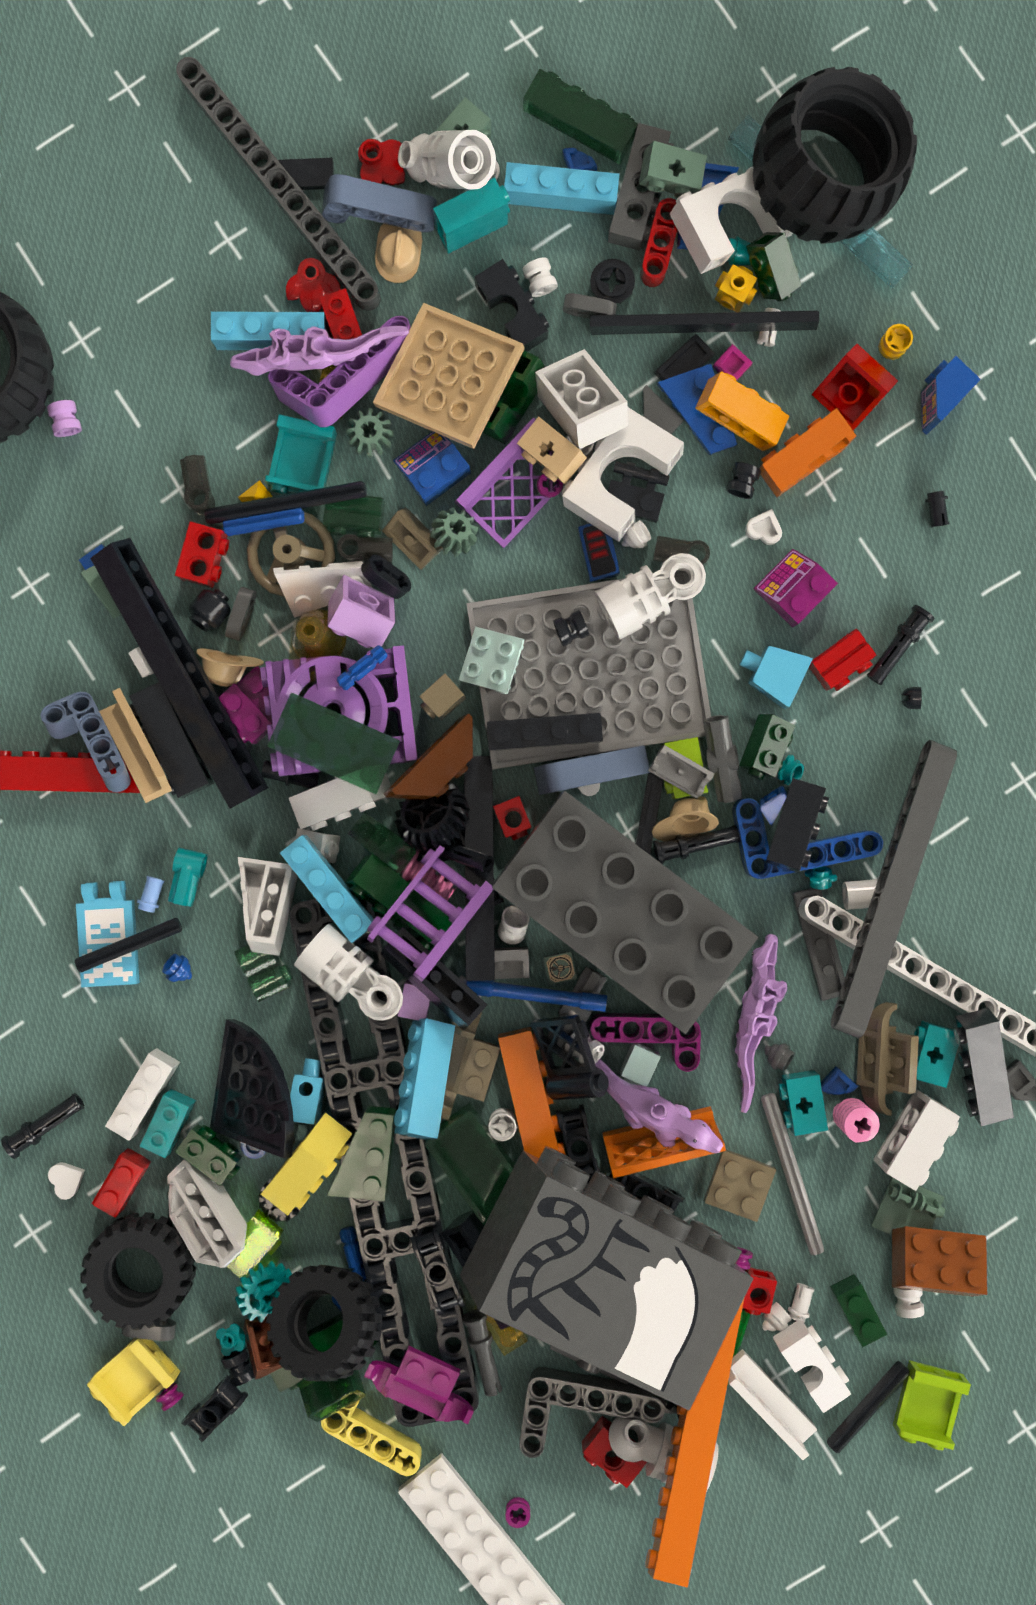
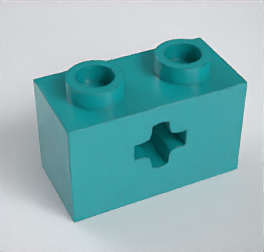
(937, 1067)
(812, 1115)
(167, 1123)

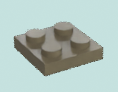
(739, 1185)

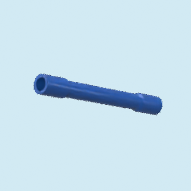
(582, 1000)

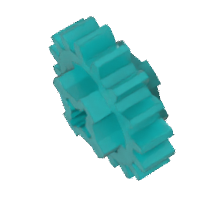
(261, 1287)

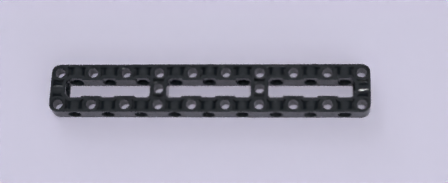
(370, 1214)

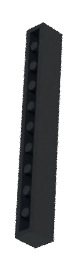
(179, 671)

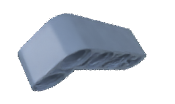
(377, 202)
(74, 720)
(591, 769)

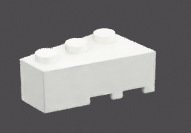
(333, 800)
(267, 902)

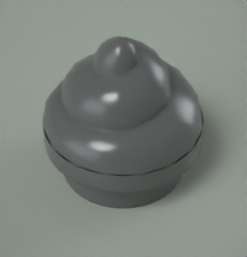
(779, 1056)

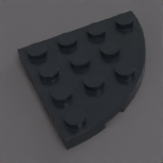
(252, 1093)

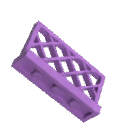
(489, 477)

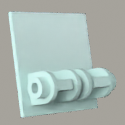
(491, 660)

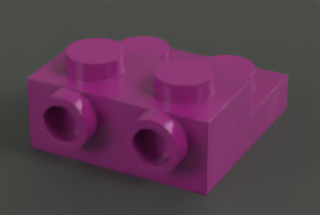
(246, 706)

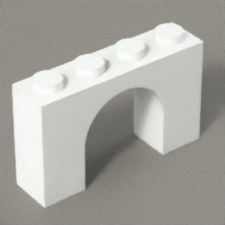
(699, 222)
(586, 493)

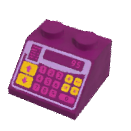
(795, 587)

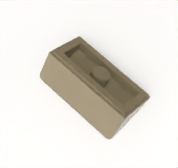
(412, 537)

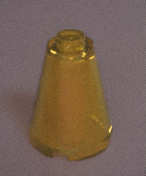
(321, 642)

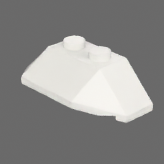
(205, 1216)

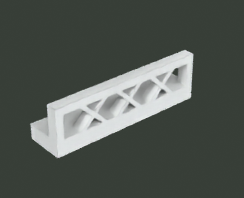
(771, 1403)

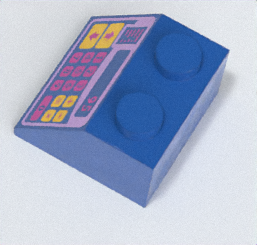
(945, 389)
(432, 466)

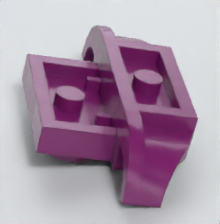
(422, 1385)

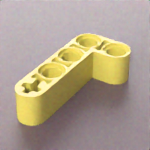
(368, 1441)

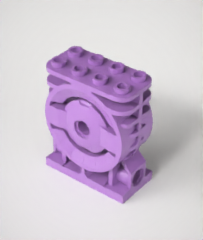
(293, 676)

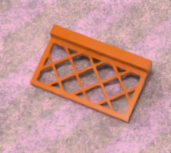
(626, 1144)

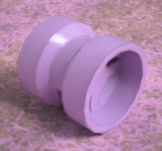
(64, 418)

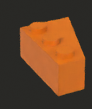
(806, 452)

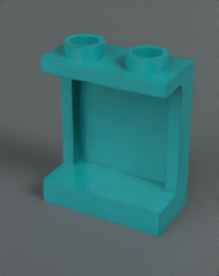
(300, 456)

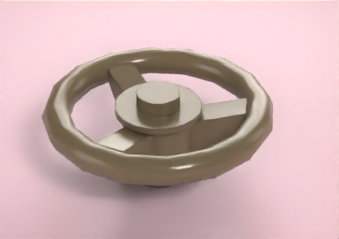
(289, 553)

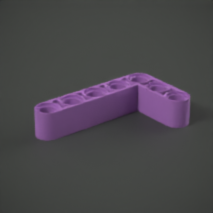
(343, 386)

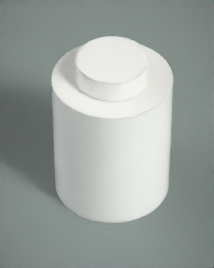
(858, 893)

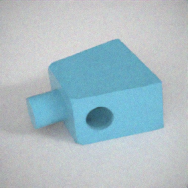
(776, 673)
(308, 1107)

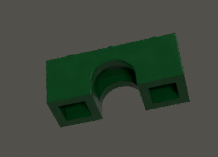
(515, 398)

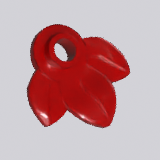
(385, 165)
(310, 289)

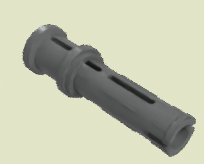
(480, 1340)

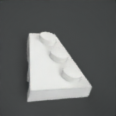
(312, 587)

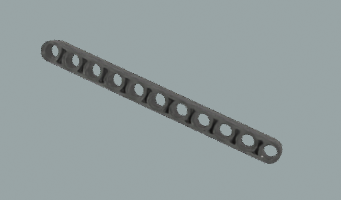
(268, 176)
(893, 889)

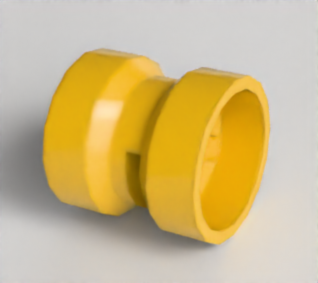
(900, 337)

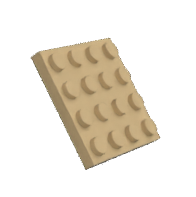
(448, 375)

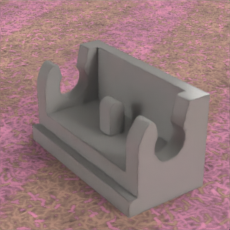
(680, 771)
(511, 962)

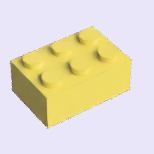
(307, 1165)

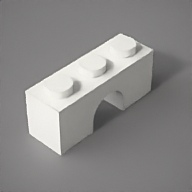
(141, 1094)
(801, 1349)

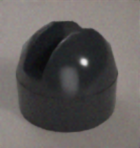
(915, 697)

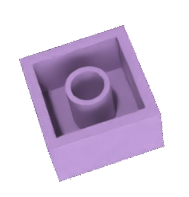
(360, 613)

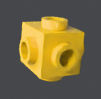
(736, 288)

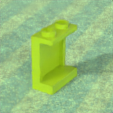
(929, 1405)

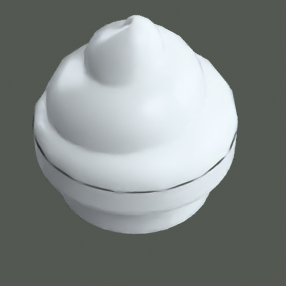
(636, 536)
(777, 1319)

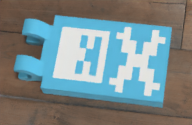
(101, 924)

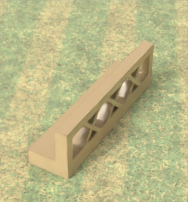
(135, 749)

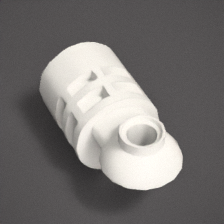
(449, 159)
(647, 594)
(344, 968)
(652, 1445)

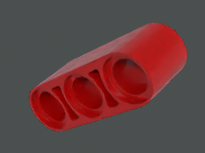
(657, 255)

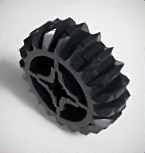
(437, 822)

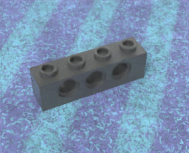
(623, 229)

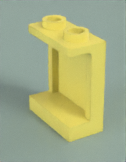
(132, 1379)

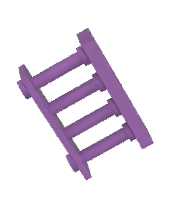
(440, 939)

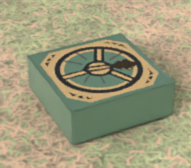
(560, 967)

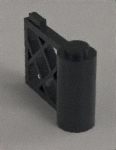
(575, 1079)

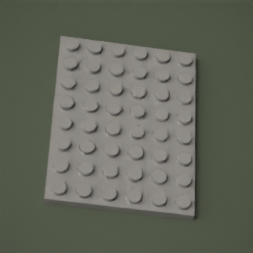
(642, 685)

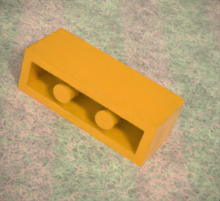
(742, 411)

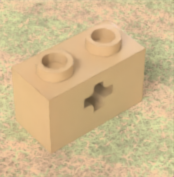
(541, 439)

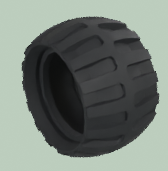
(867, 122)
(29, 373)

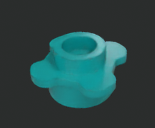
(790, 769)
(821, 877)
(237, 1336)

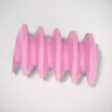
(434, 881)
(856, 1120)

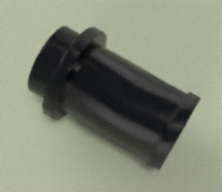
(937, 508)

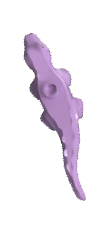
(309, 350)
(757, 1013)
(667, 1120)

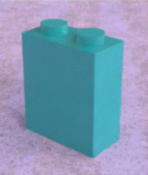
(471, 215)

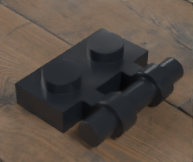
(644, 501)

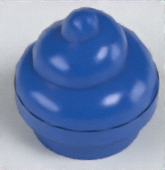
(177, 968)

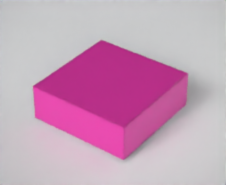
(733, 362)

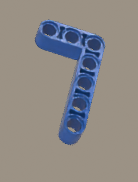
(825, 846)

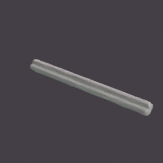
(792, 1174)

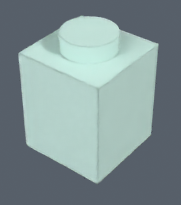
(639, 1064)

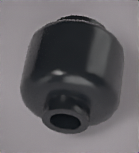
(209, 609)

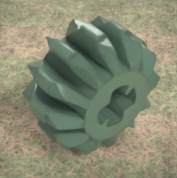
(367, 422)
(457, 542)

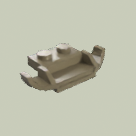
(885, 1060)
(469, 1066)

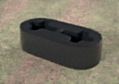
(386, 576)

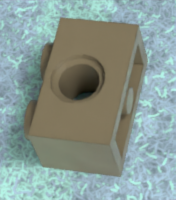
(441, 698)

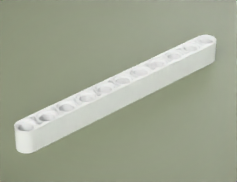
(922, 971)

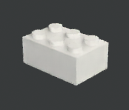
(582, 399)
(916, 1140)

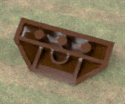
(438, 764)

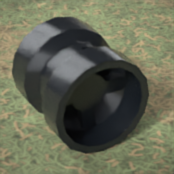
(743, 481)
(577, 626)
(238, 1366)

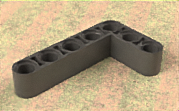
(580, 1400)

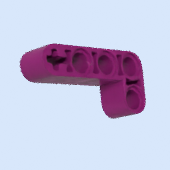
(643, 1034)

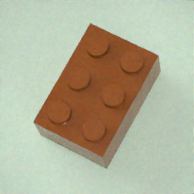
(939, 1261)

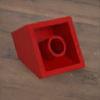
(855, 386)

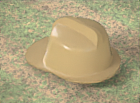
(398, 253)
(225, 668)
(686, 818)

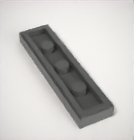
(821, 950)

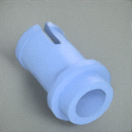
(150, 894)

